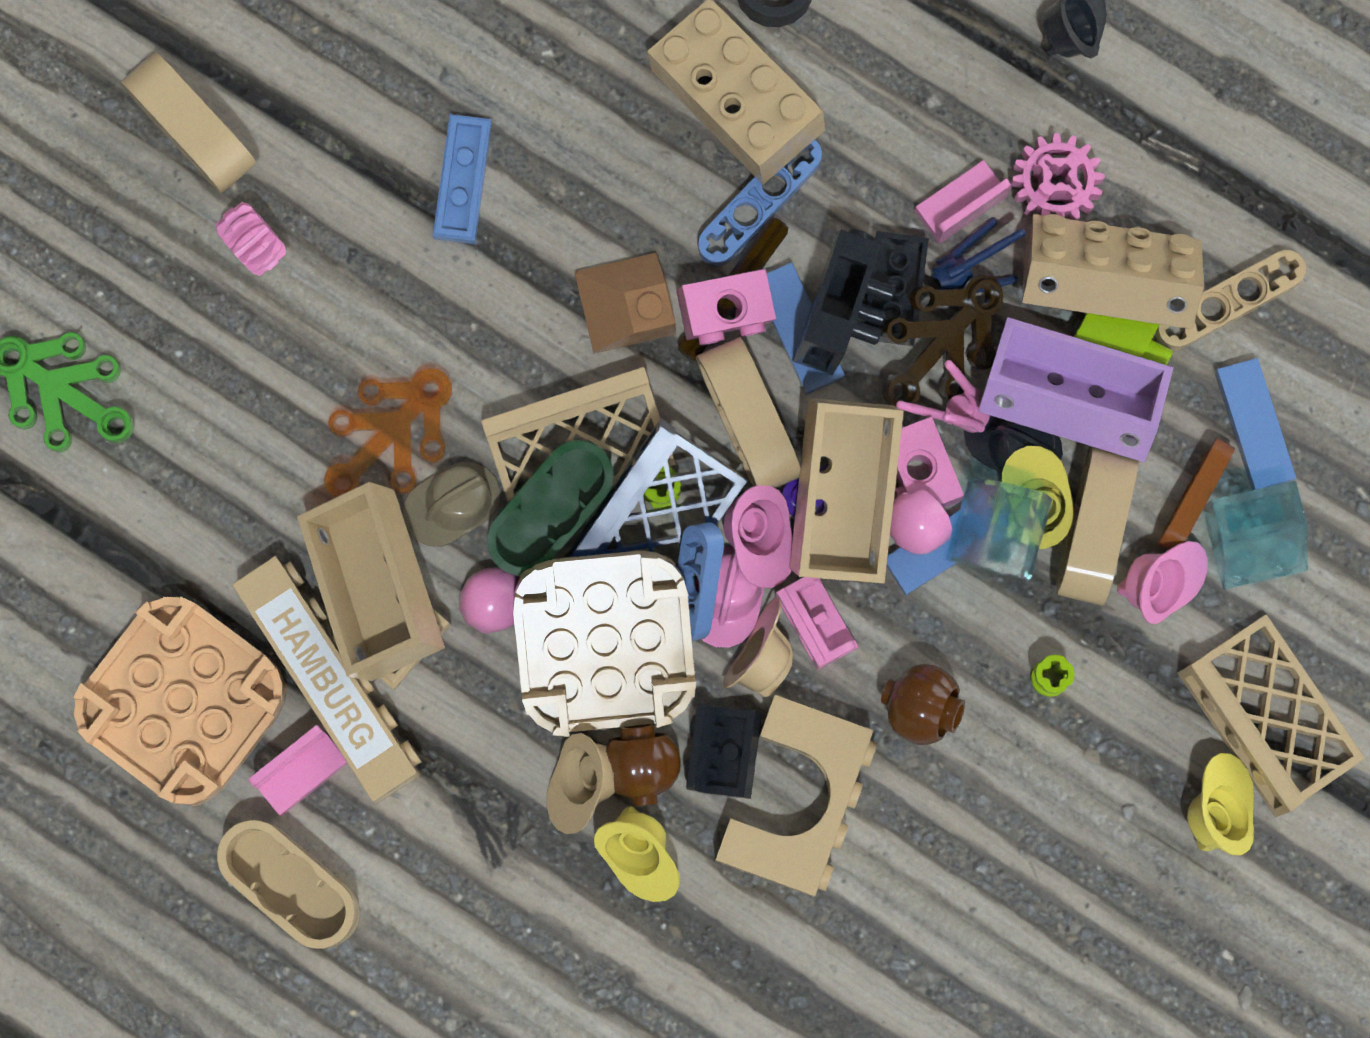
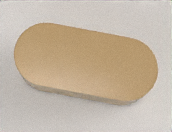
(188, 122)
(748, 414)
(1097, 526)
(288, 884)

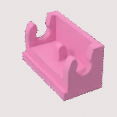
(816, 621)

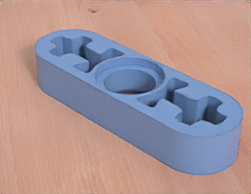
(701, 554)

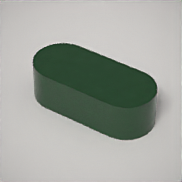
(550, 506)

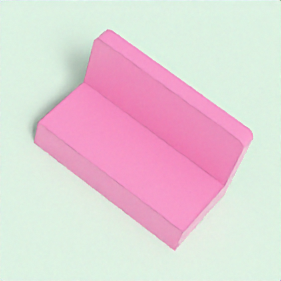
(962, 201)
(298, 770)

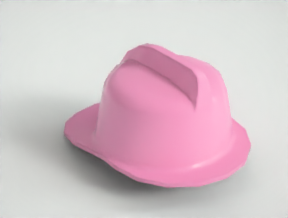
(761, 535)
(1165, 581)
(735, 604)

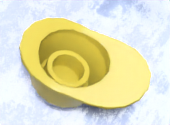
(1044, 471)
(1224, 809)
(638, 855)

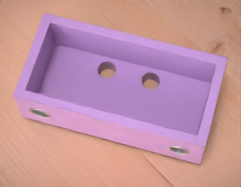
(1127, 388)

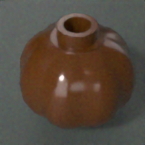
(923, 704)
(643, 763)

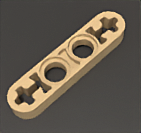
(1232, 304)

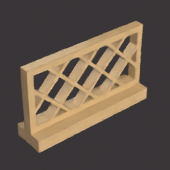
(566, 406)
(1246, 740)

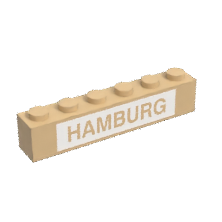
(314, 663)

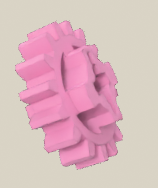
(1045, 167)

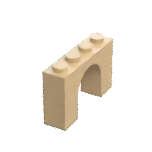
(839, 752)

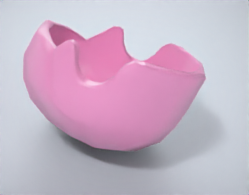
(919, 523)
(488, 600)

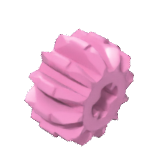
(250, 239)

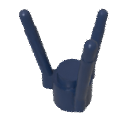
(955, 273)

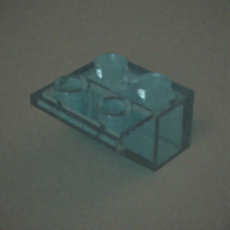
(1000, 528)
(1258, 534)

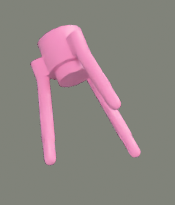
(960, 410)

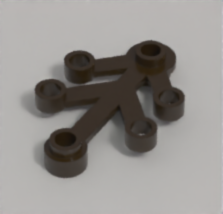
(946, 335)

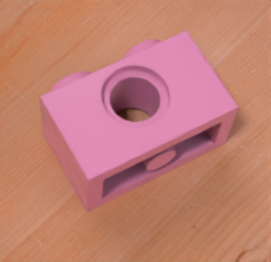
(747, 291)
(923, 443)

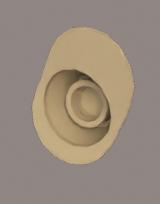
(764, 657)
(578, 783)

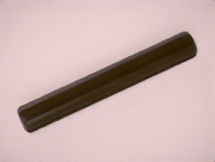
(752, 260)

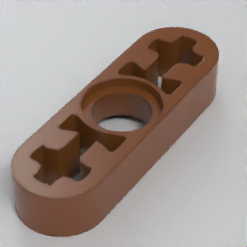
(1196, 494)

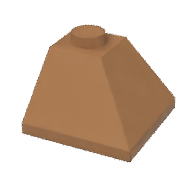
(625, 303)

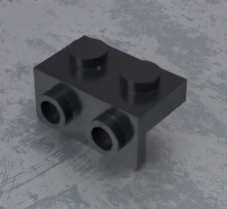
(723, 751)

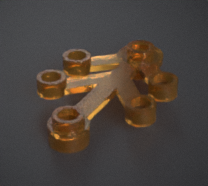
(393, 428)

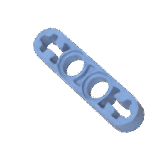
(764, 205)

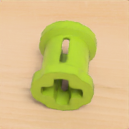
(657, 502)
(1061, 666)

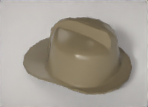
(451, 504)

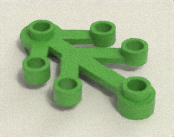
(56, 385)

